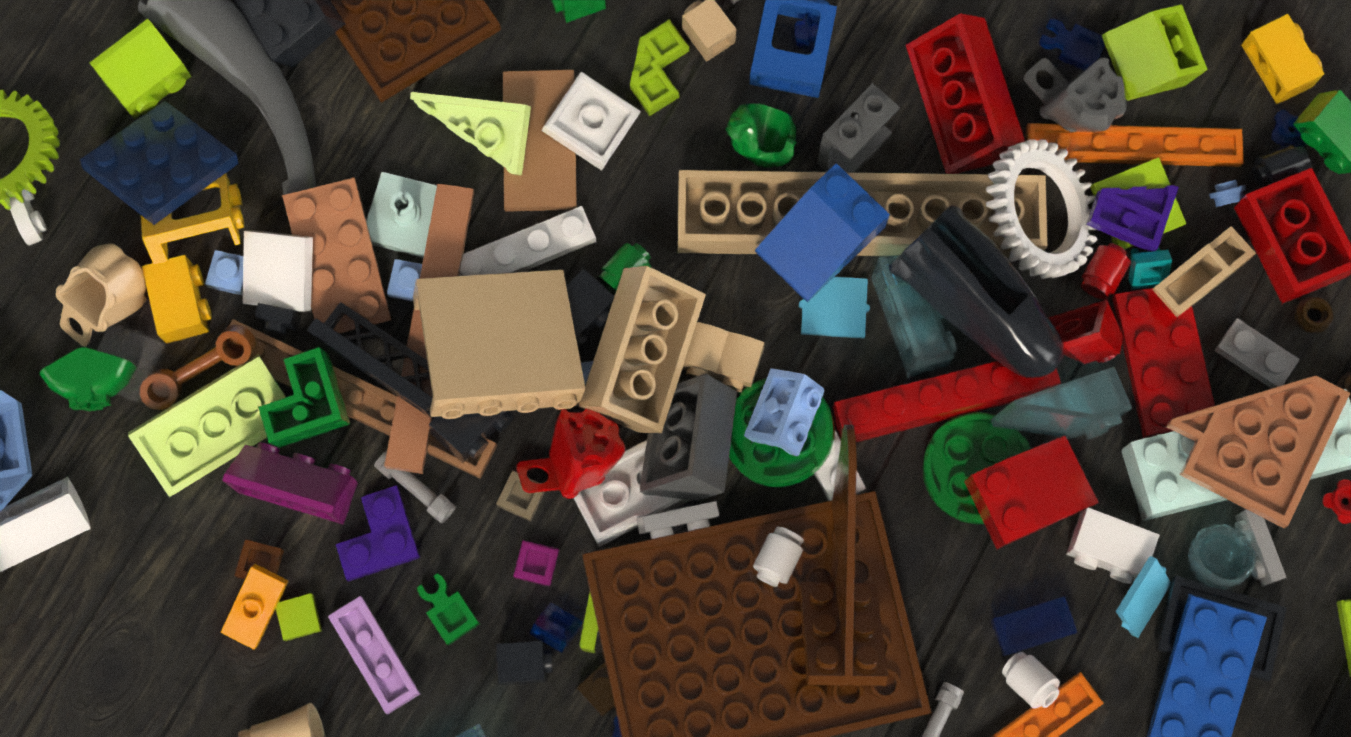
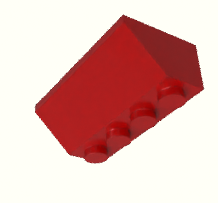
(964, 93)

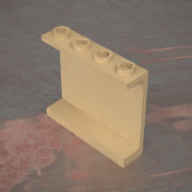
(499, 343)

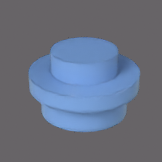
(1227, 193)

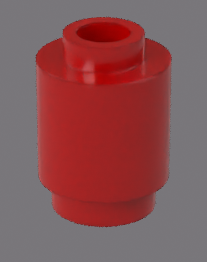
(1105, 271)

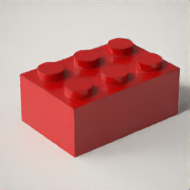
(1296, 235)

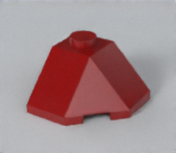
(1089, 333)

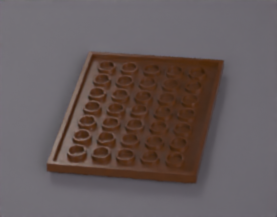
(721, 654)

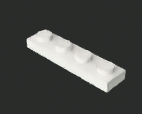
(531, 246)

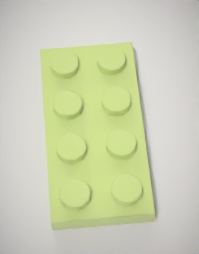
(207, 426)

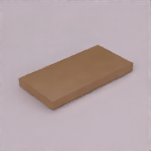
(548, 166)

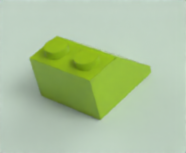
(141, 69)

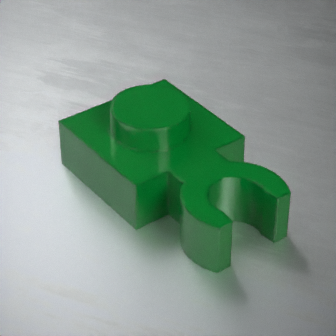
(450, 614)

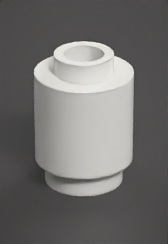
(778, 556)
(1031, 680)

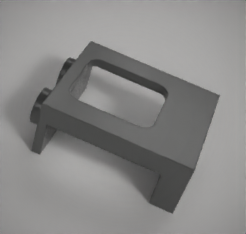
(855, 140)

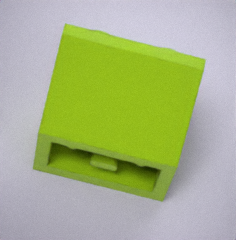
(1155, 52)

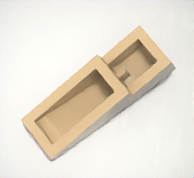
(1204, 271)

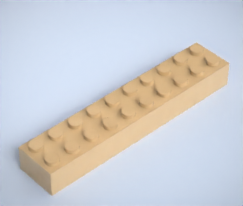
(740, 208)

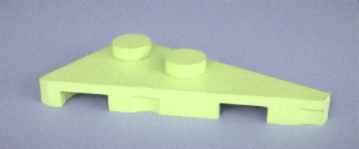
(491, 126)

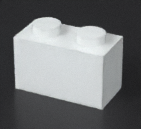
(1111, 545)

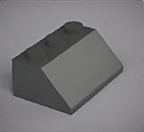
(695, 443)

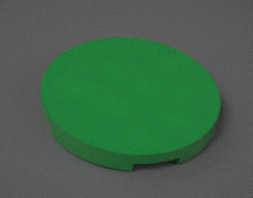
(958, 451)
(772, 464)

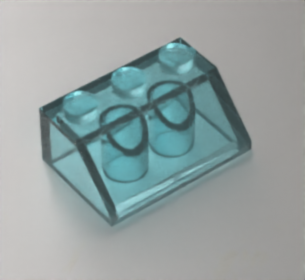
(912, 322)

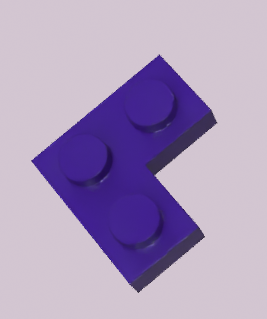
(387, 544)

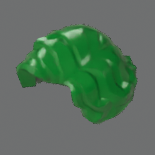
(762, 134)

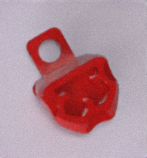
(580, 454)

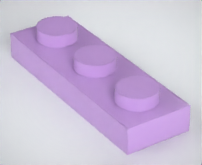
(374, 655)

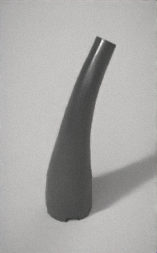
(226, 42)

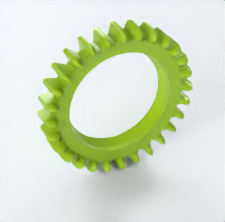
(40, 149)

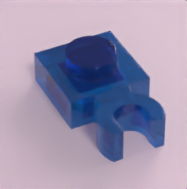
(1078, 47)

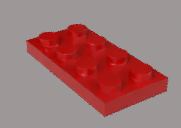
(1161, 360)

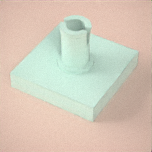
(401, 214)

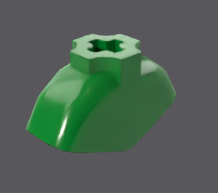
(88, 378)

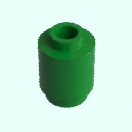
(625, 257)

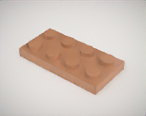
(342, 252)

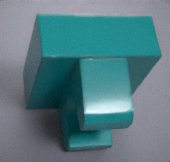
(1148, 268)

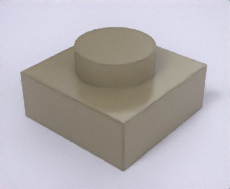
(518, 501)

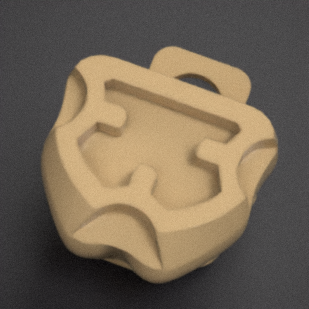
(101, 291)

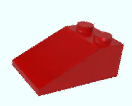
(1030, 491)

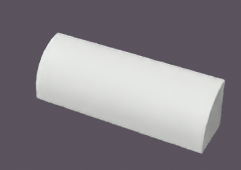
(40, 522)

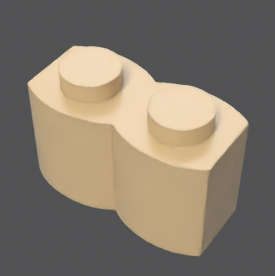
(723, 356)

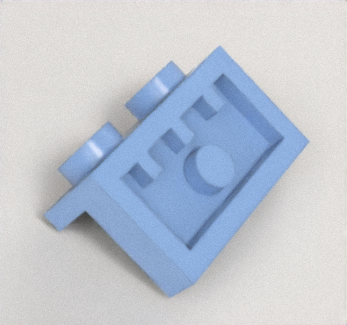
(785, 411)

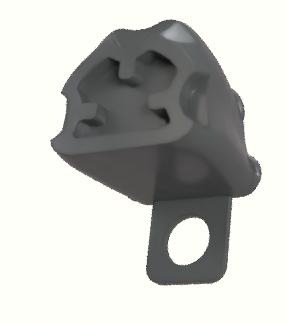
(1085, 102)

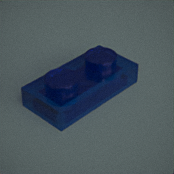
(1034, 626)

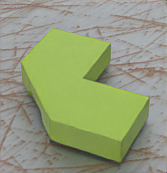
(653, 53)

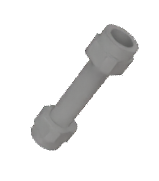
(438, 506)
(948, 699)

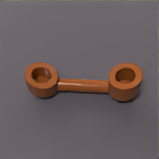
(164, 386)

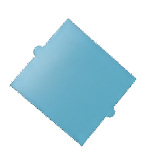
(837, 309)
(1143, 597)

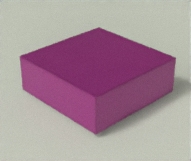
(536, 563)

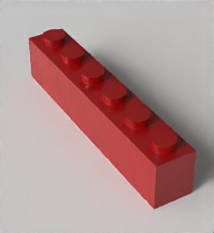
(935, 399)

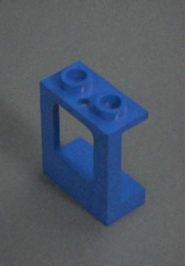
(787, 69)

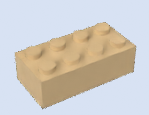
(642, 349)

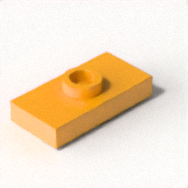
(254, 606)

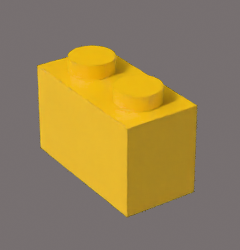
(1283, 58)
(177, 299)

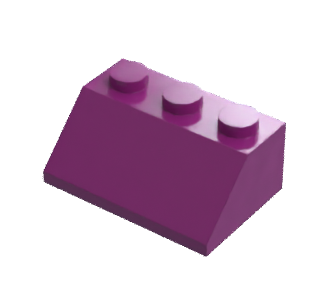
(292, 482)

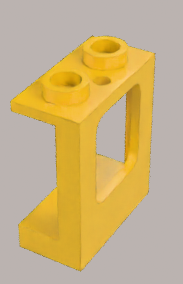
(168, 230)

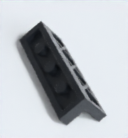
(373, 365)

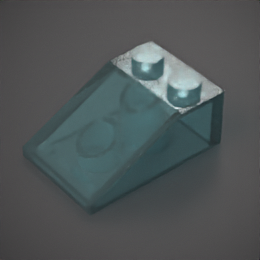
(1070, 409)

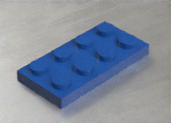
(1207, 670)

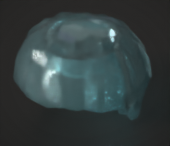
(1221, 556)

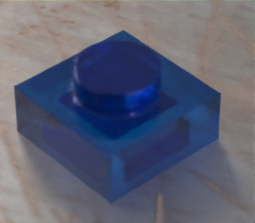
(556, 627)

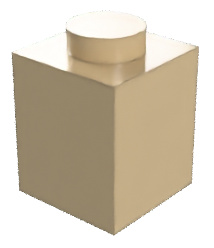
(708, 28)

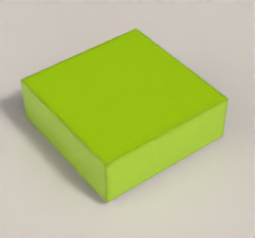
(298, 617)

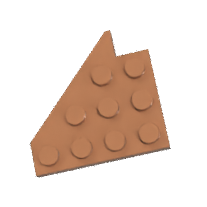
(1262, 445)

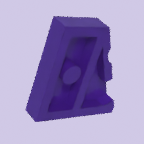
(1133, 214)

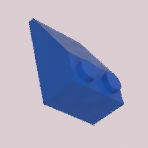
(823, 232)

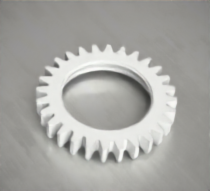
(1051, 161)

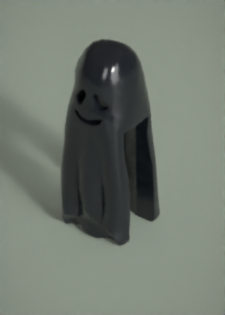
(980, 294)

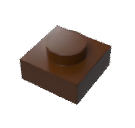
(260, 554)

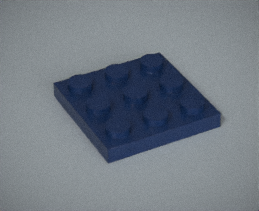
(159, 162)

